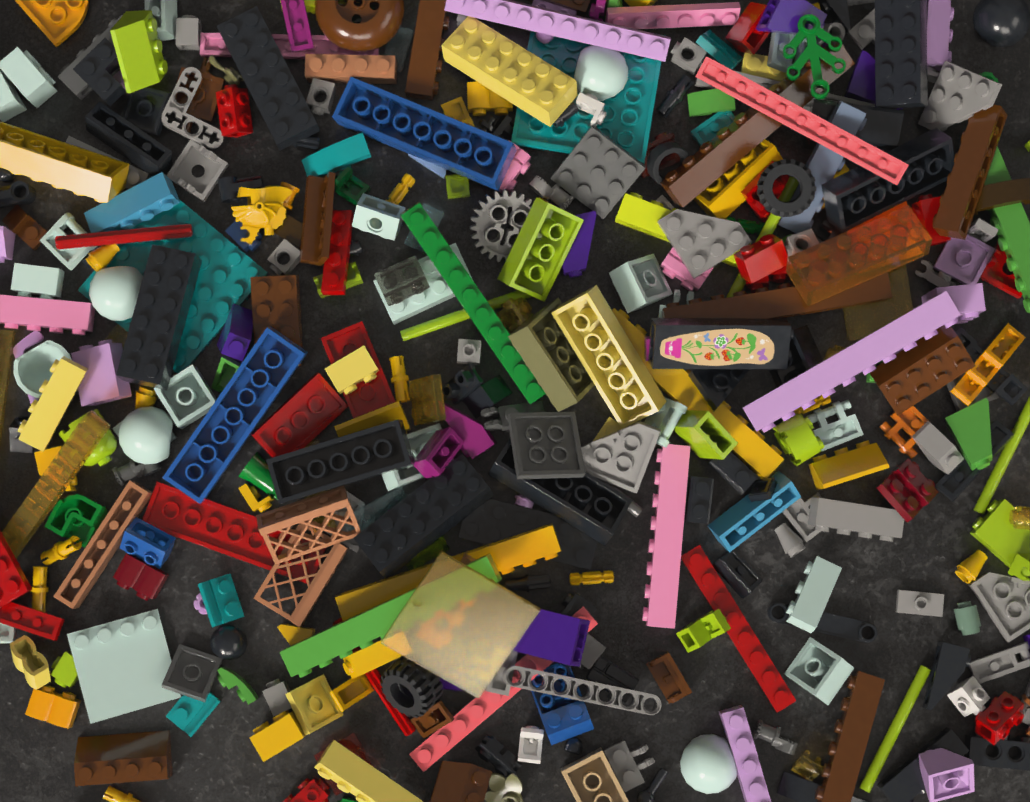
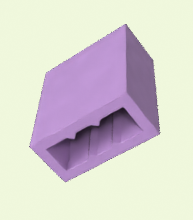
(100, 381)

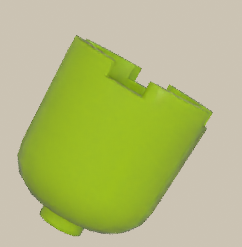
(103, 450)

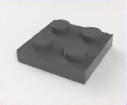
(192, 673)

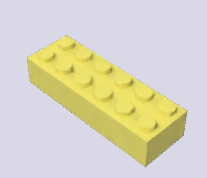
(509, 70)
(609, 357)

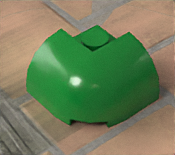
(76, 517)

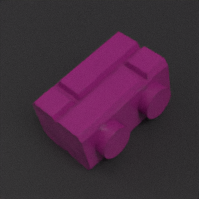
(438, 452)

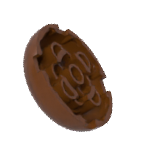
(370, 34)

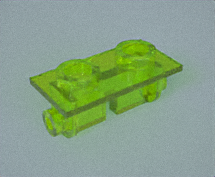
(428, 553)

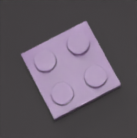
(964, 259)

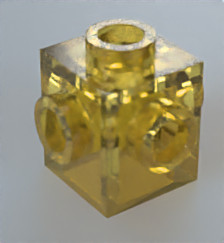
(514, 313)

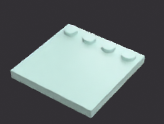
(122, 665)

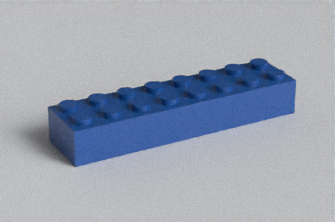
(424, 133)
(235, 414)

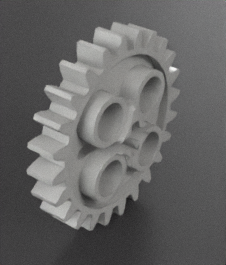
(485, 222)

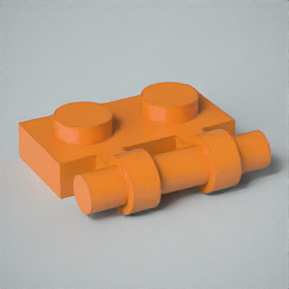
(910, 422)

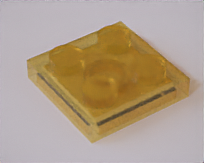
(427, 400)

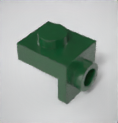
(350, 186)

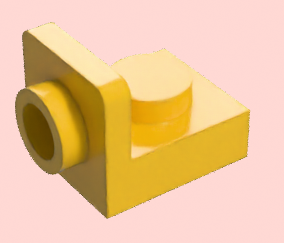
(251, 495)

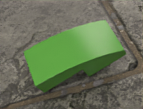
(709, 102)
(230, 679)

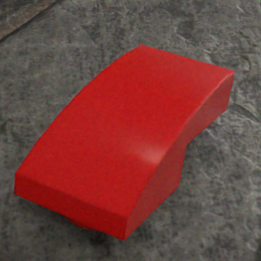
(777, 276)

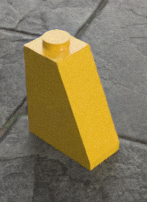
(368, 659)

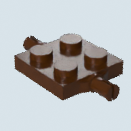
(204, 101)

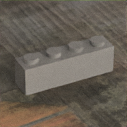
(855, 518)

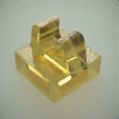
(806, 767)

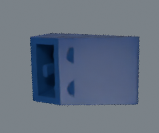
(560, 715)

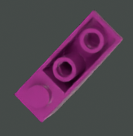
(471, 431)

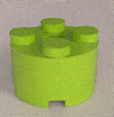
(797, 439)

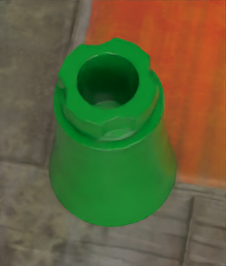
(258, 474)

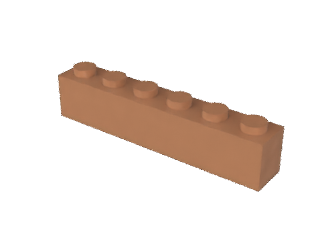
(103, 545)

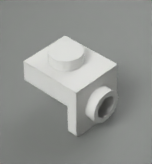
(591, 105)
(530, 744)

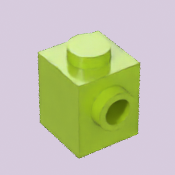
(65, 670)

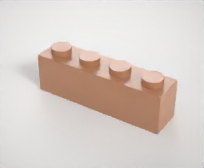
(339, 68)

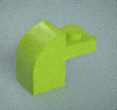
(703, 630)

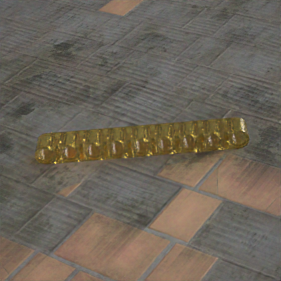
(54, 481)

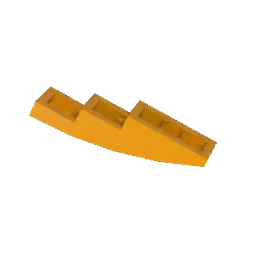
(988, 364)

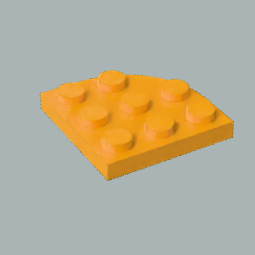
(56, 17)

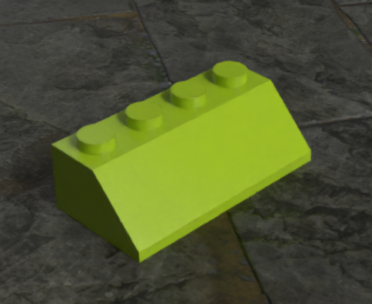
(540, 249)

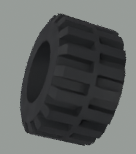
(805, 180)
(410, 687)

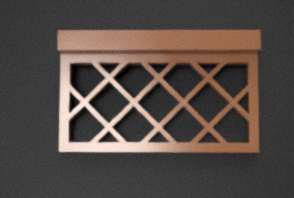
(303, 512)
(314, 589)

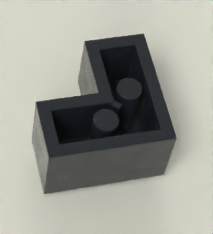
(97, 71)

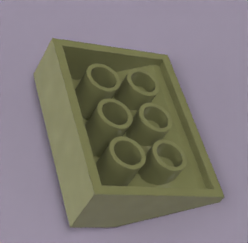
(551, 358)

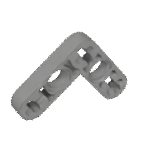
(180, 111)

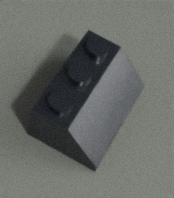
(803, 356)

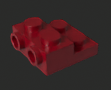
(907, 489)

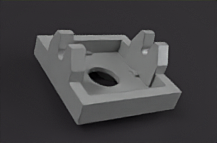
(197, 155)

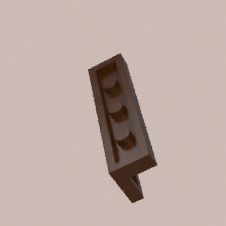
(317, 219)

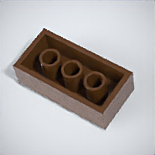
(277, 305)
(922, 369)

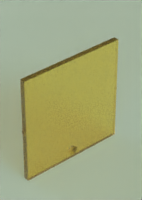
(460, 625)

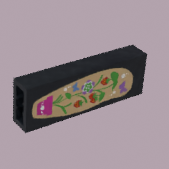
(719, 343)

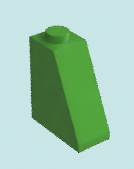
(973, 433)

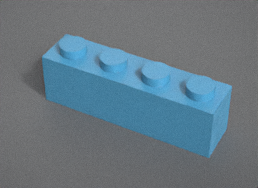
(134, 205)
(748, 517)

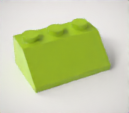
(138, 50)

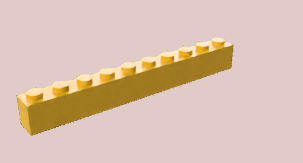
(679, 387)
(506, 553)

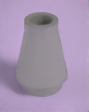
(789, 540)

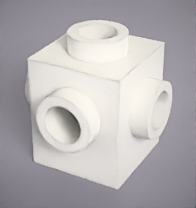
(969, 697)

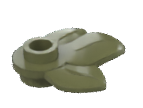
(231, 76)
(504, 788)

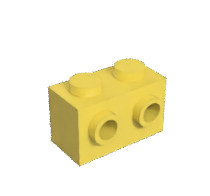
(352, 370)

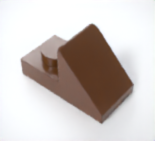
(24, 226)
(433, 719)

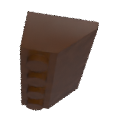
(123, 758)
(461, 783)

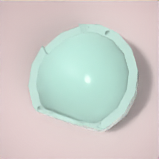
(601, 72)
(115, 291)
(35, 366)
(146, 435)
(708, 764)

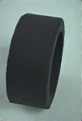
(659, 153)

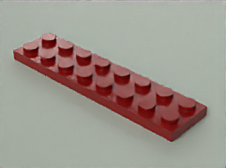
(219, 529)

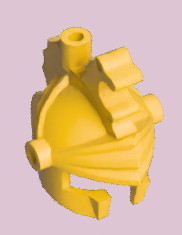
(262, 210)

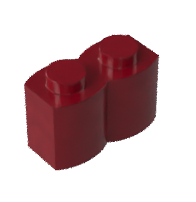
(140, 576)

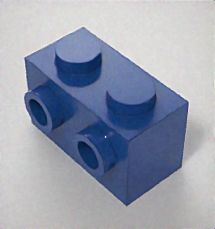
(147, 543)

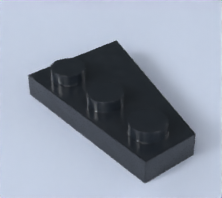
(716, 383)

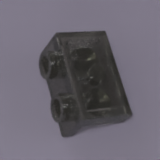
(402, 281)

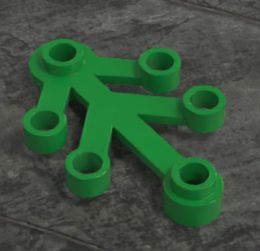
(813, 52)

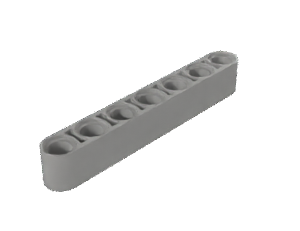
(592, 694)

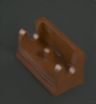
(668, 677)

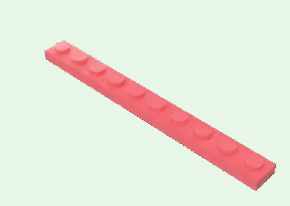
(802, 121)
(478, 710)

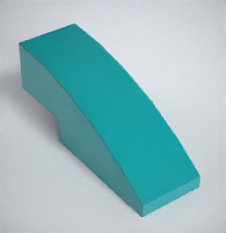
(337, 156)

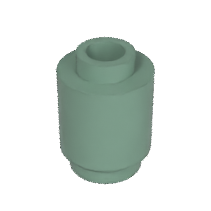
(967, 618)

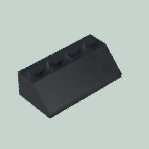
(880, 130)

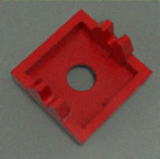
(752, 198)
(995, 276)

